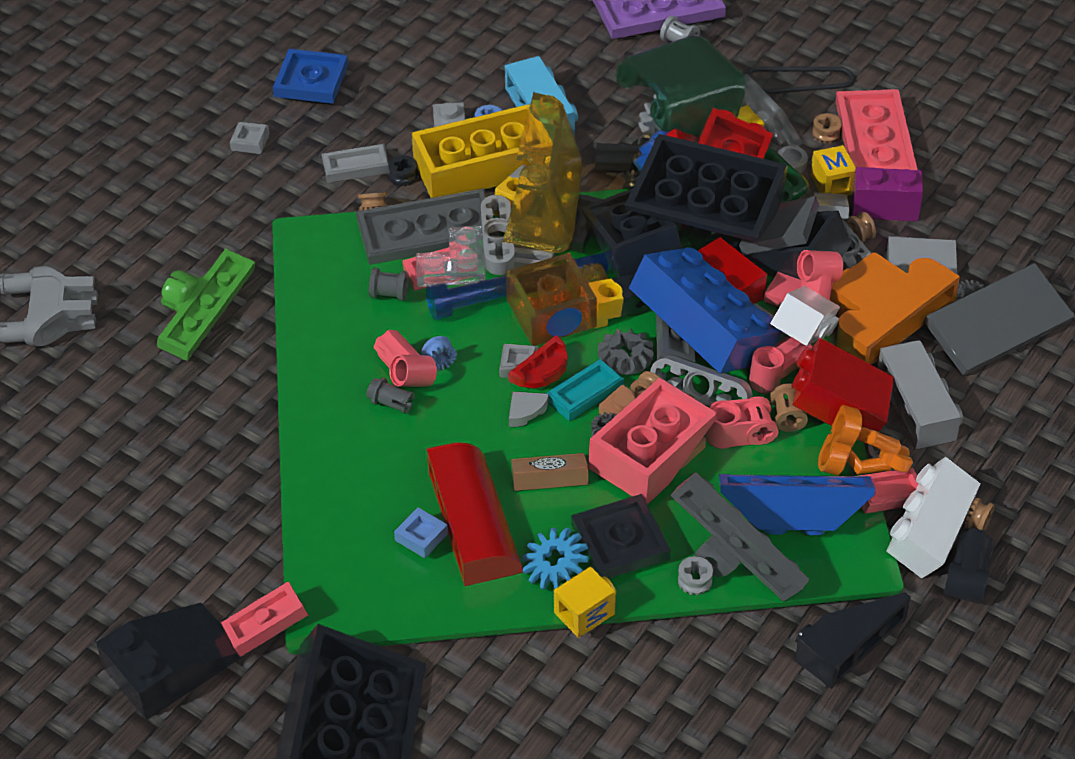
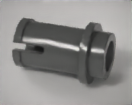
(382, 392)

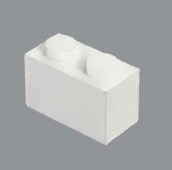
(806, 315)

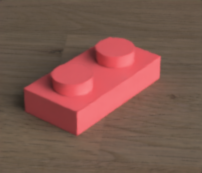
(264, 619)

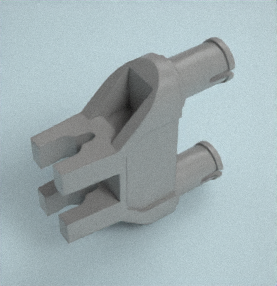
(55, 305)

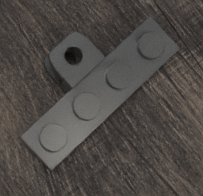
(736, 540)

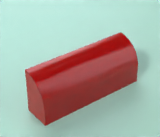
(473, 513)

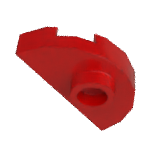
(542, 366)

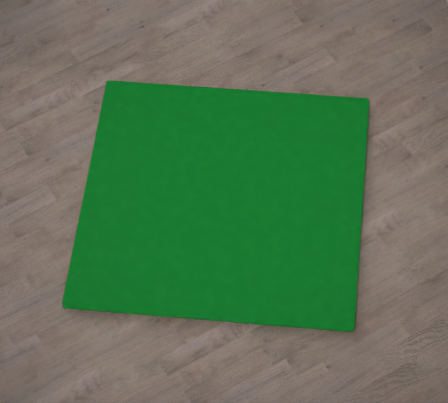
(363, 467)

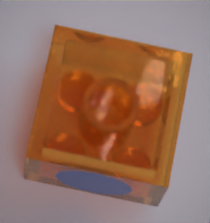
(551, 299)

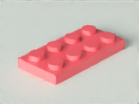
(875, 129)

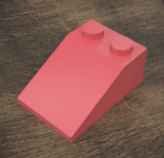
(649, 440)

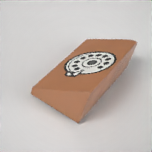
(549, 471)

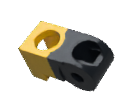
(616, 299)

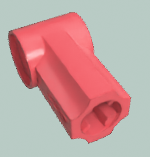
(819, 270)
(774, 363)
(405, 364)

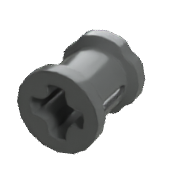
(388, 284)

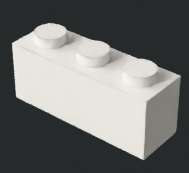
(932, 517)

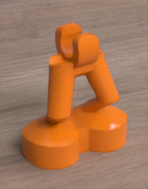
(845, 431)

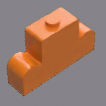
(887, 305)

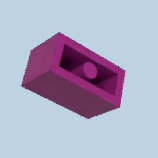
(887, 193)

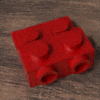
(733, 134)

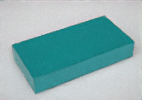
(584, 390)

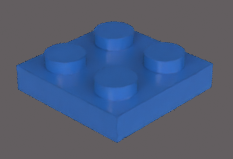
(310, 76)

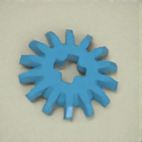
(566, 565)

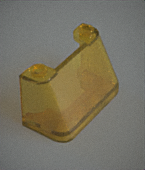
(550, 186)

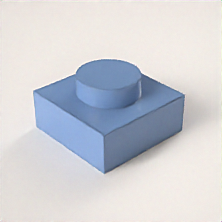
(421, 532)

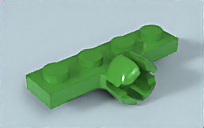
(200, 302)

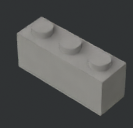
(920, 395)

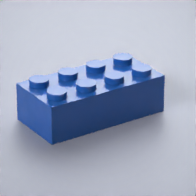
(703, 308)

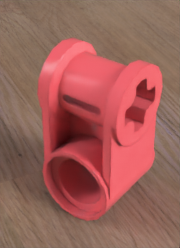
(739, 423)

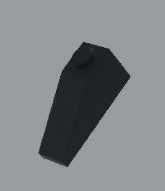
(847, 636)

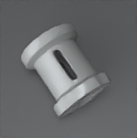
(675, 30)

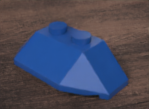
(796, 502)

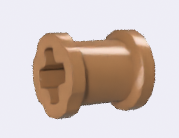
(785, 409)

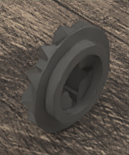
(618, 359)

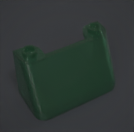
(688, 82)

